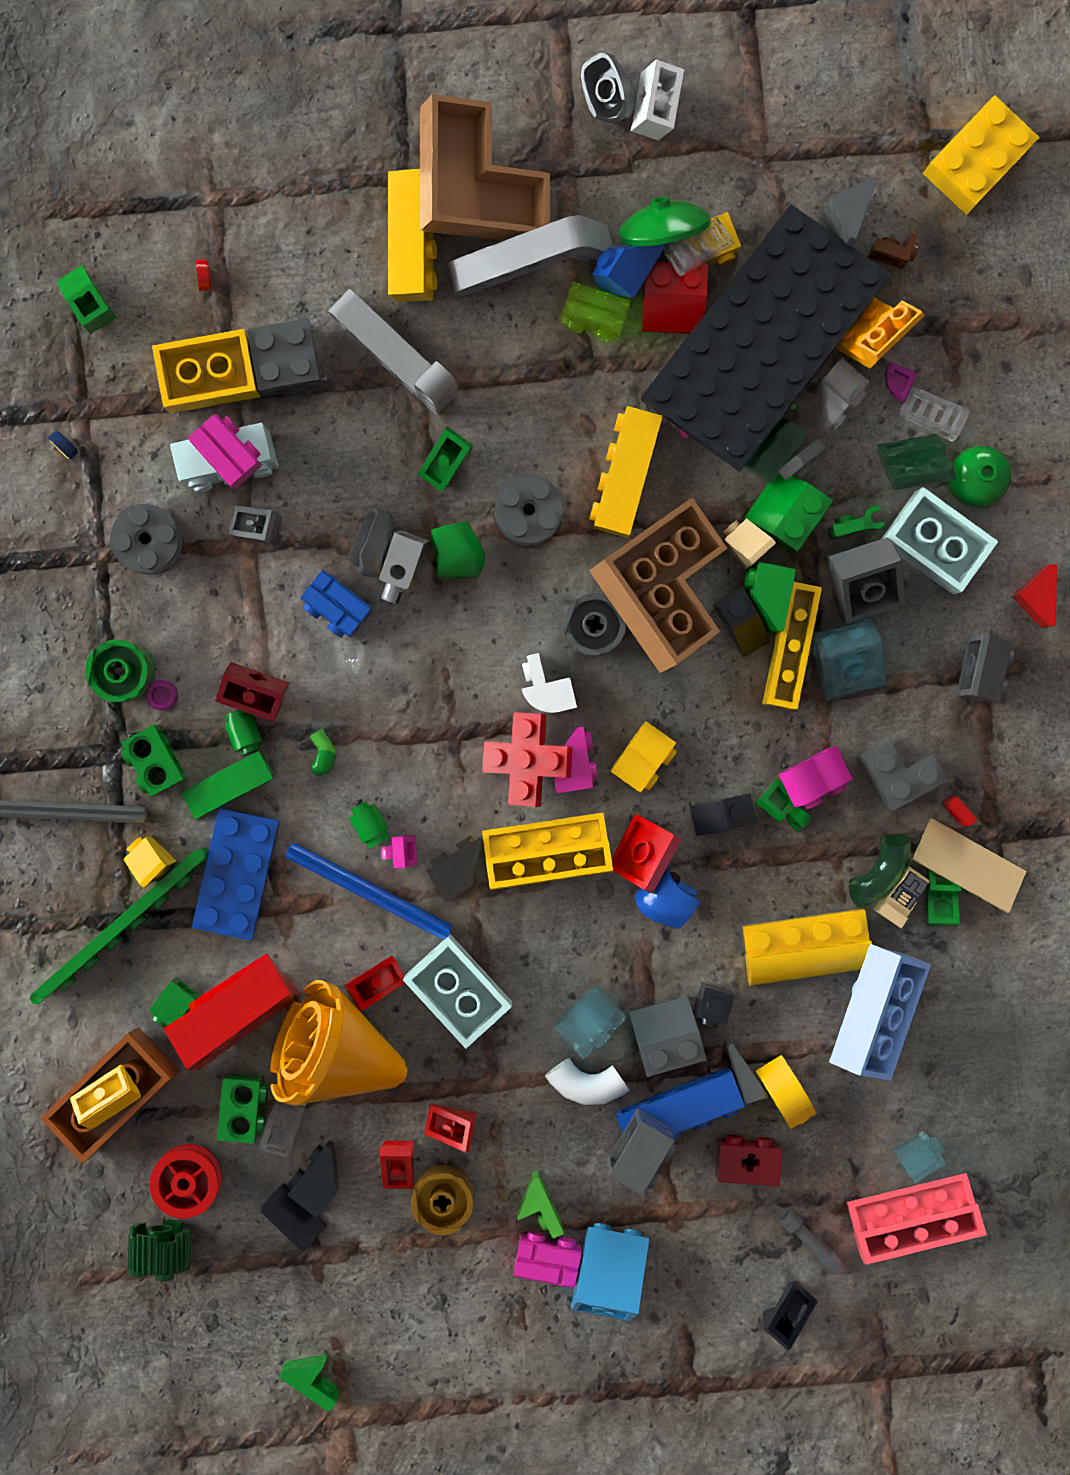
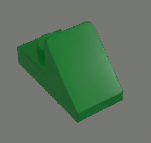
(445, 459)
(303, 1377)

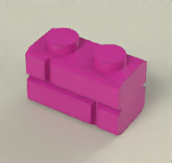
(225, 451)
(547, 1259)

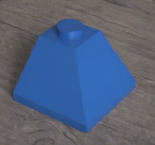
(625, 268)

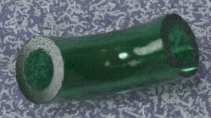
(886, 872)

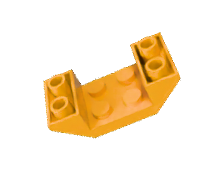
(879, 331)

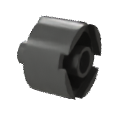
(578, 634)

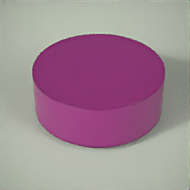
(162, 695)

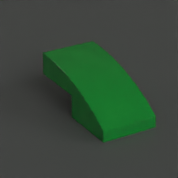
(941, 901)

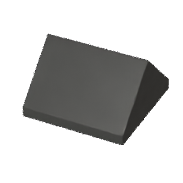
(847, 210)

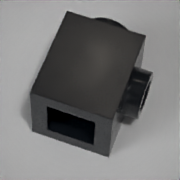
(713, 1005)

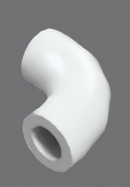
(584, 1087)

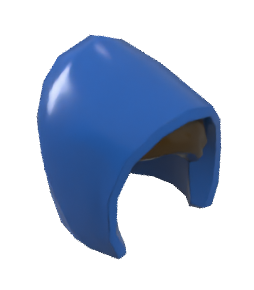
(670, 903)

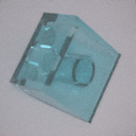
(849, 658)

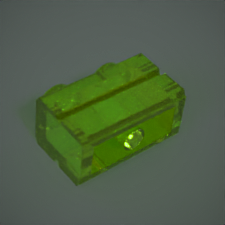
(594, 312)

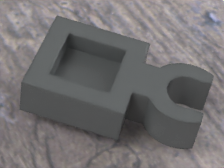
(802, 462)

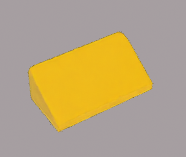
(105, 1098)

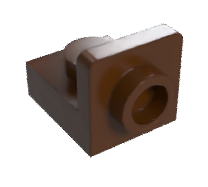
(891, 253)

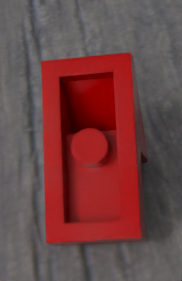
(375, 983)
(397, 1164)

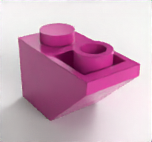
(582, 771)

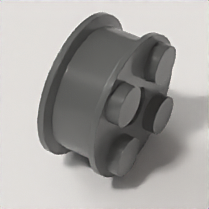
(534, 493)
(128, 539)

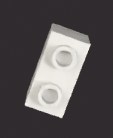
(657, 100)

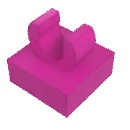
(401, 851)

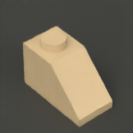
(746, 542)

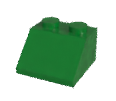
(788, 511)
(770, 592)

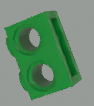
(160, 756)
(234, 1106)

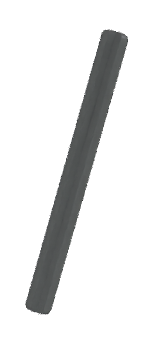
(73, 811)

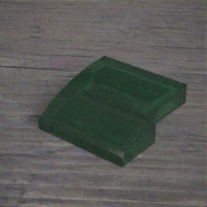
(916, 462)

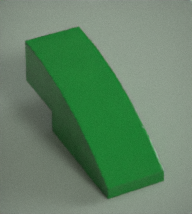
(228, 784)

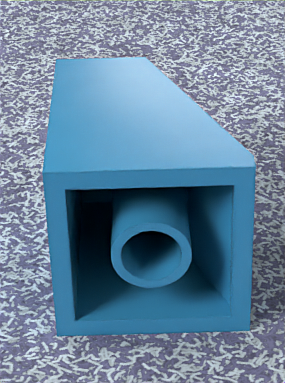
(610, 1273)

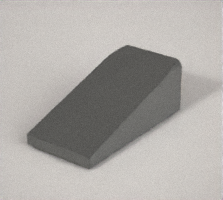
(746, 1081)

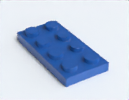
(235, 874)

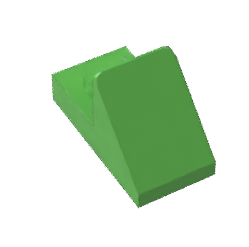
(538, 1199)

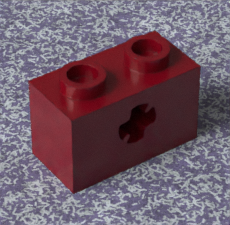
(252, 691)
(762, 1170)

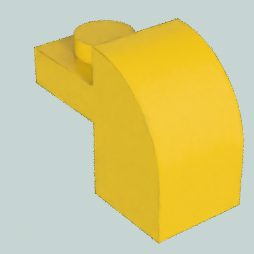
(786, 1092)

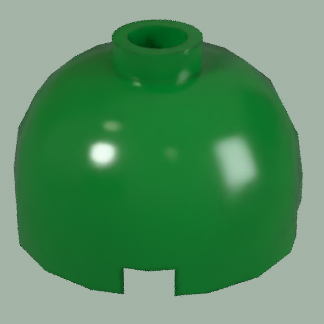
(980, 476)

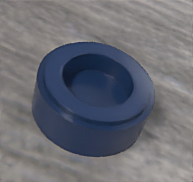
(63, 444)

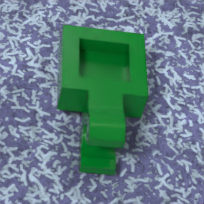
(848, 525)
(779, 805)

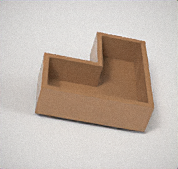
(461, 186)

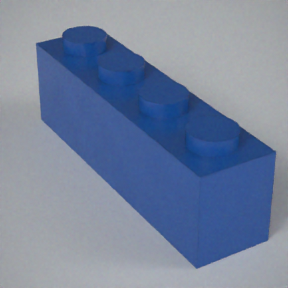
(690, 1103)

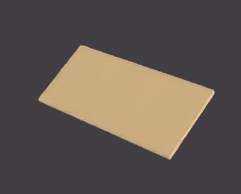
(969, 865)

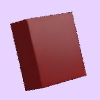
(959, 811)

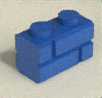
(336, 604)

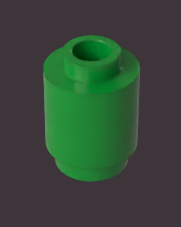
(243, 732)
(369, 824)

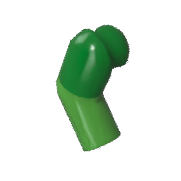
(326, 753)

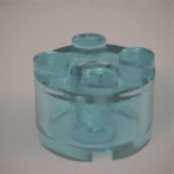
(589, 1022)

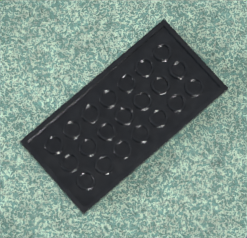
(765, 337)

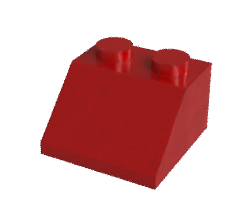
(673, 301)

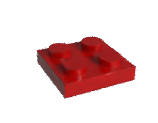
(644, 853)

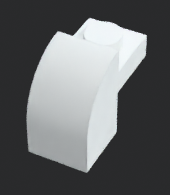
(544, 696)

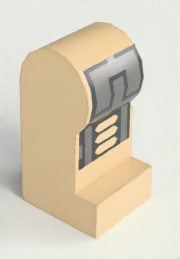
(902, 898)

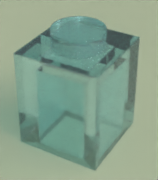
(920, 1156)

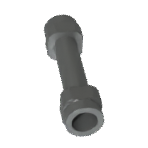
(828, 1258)

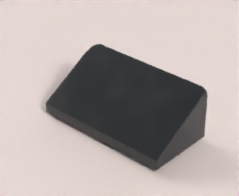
(292, 1218)

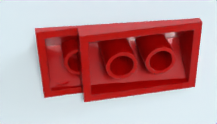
(230, 1012)

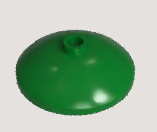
(663, 223)

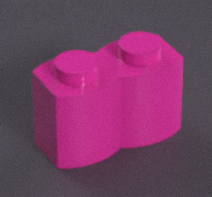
(816, 777)

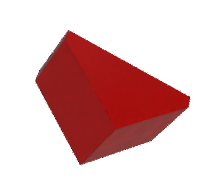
(1039, 596)
(451, 1126)

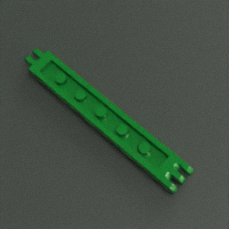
(130, 919)

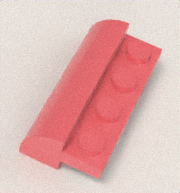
(915, 1218)

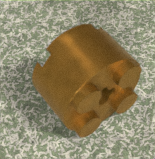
(427, 1208)

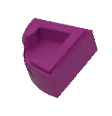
(899, 381)

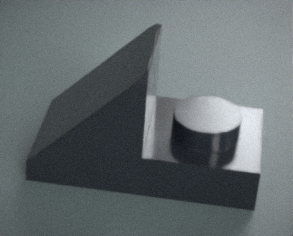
(723, 814)
(789, 1315)

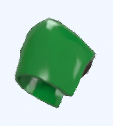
(457, 551)

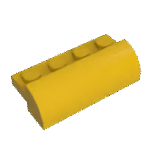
(547, 851)
(806, 946)

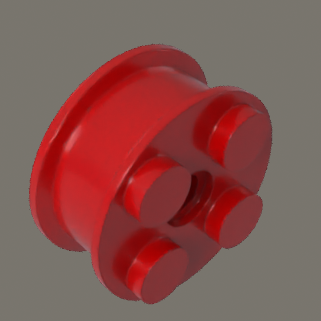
(188, 1163)

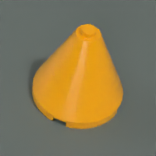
(330, 1050)

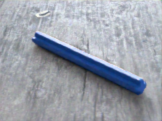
(368, 891)

